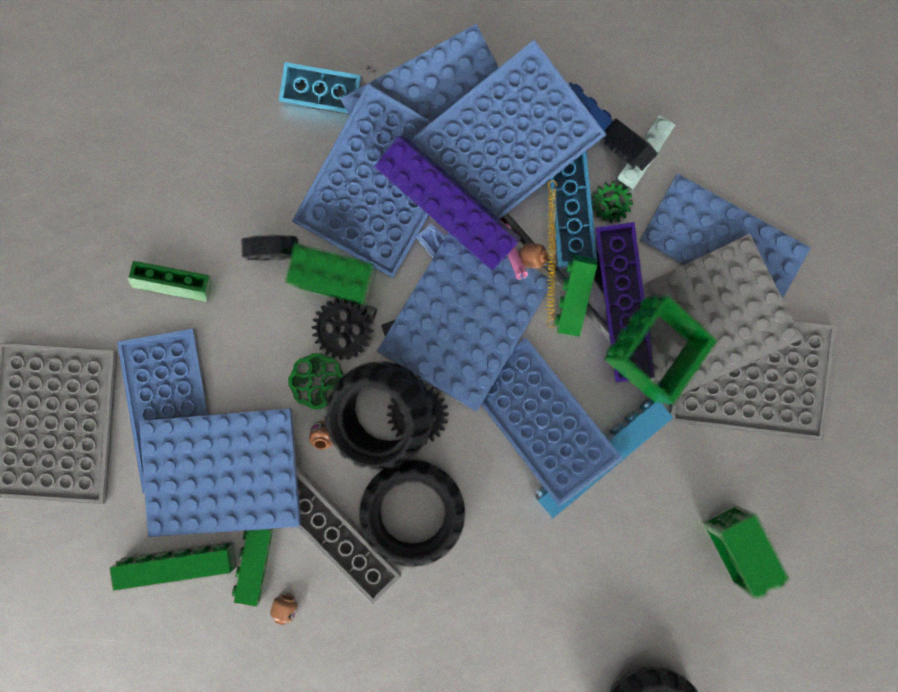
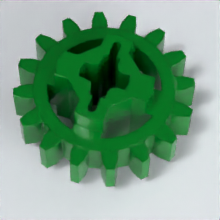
(618, 205)

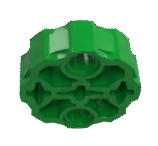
(298, 377)

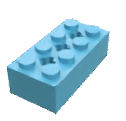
(314, 77)

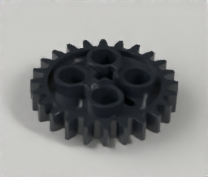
(330, 341)
(438, 410)

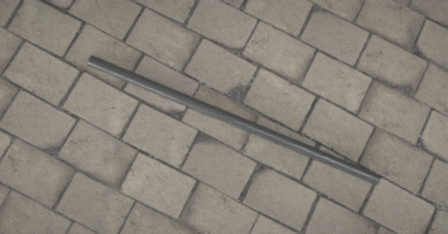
(525, 239)

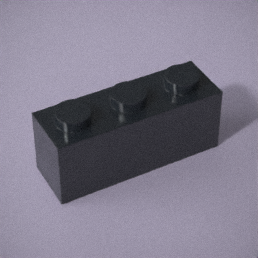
(628, 145)

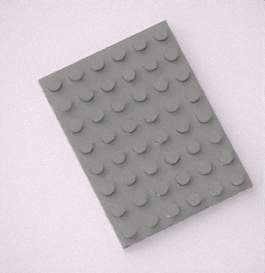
(730, 299)
(771, 395)
(55, 422)

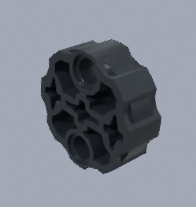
(268, 247)

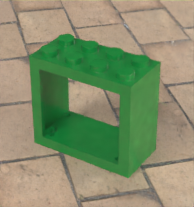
(331, 274)
(686, 363)
(746, 551)

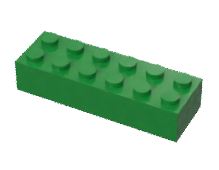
(173, 567)

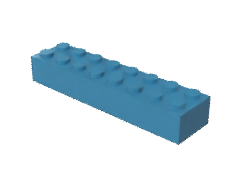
(574, 212)
(625, 439)

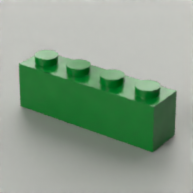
(169, 281)
(576, 295)
(253, 566)

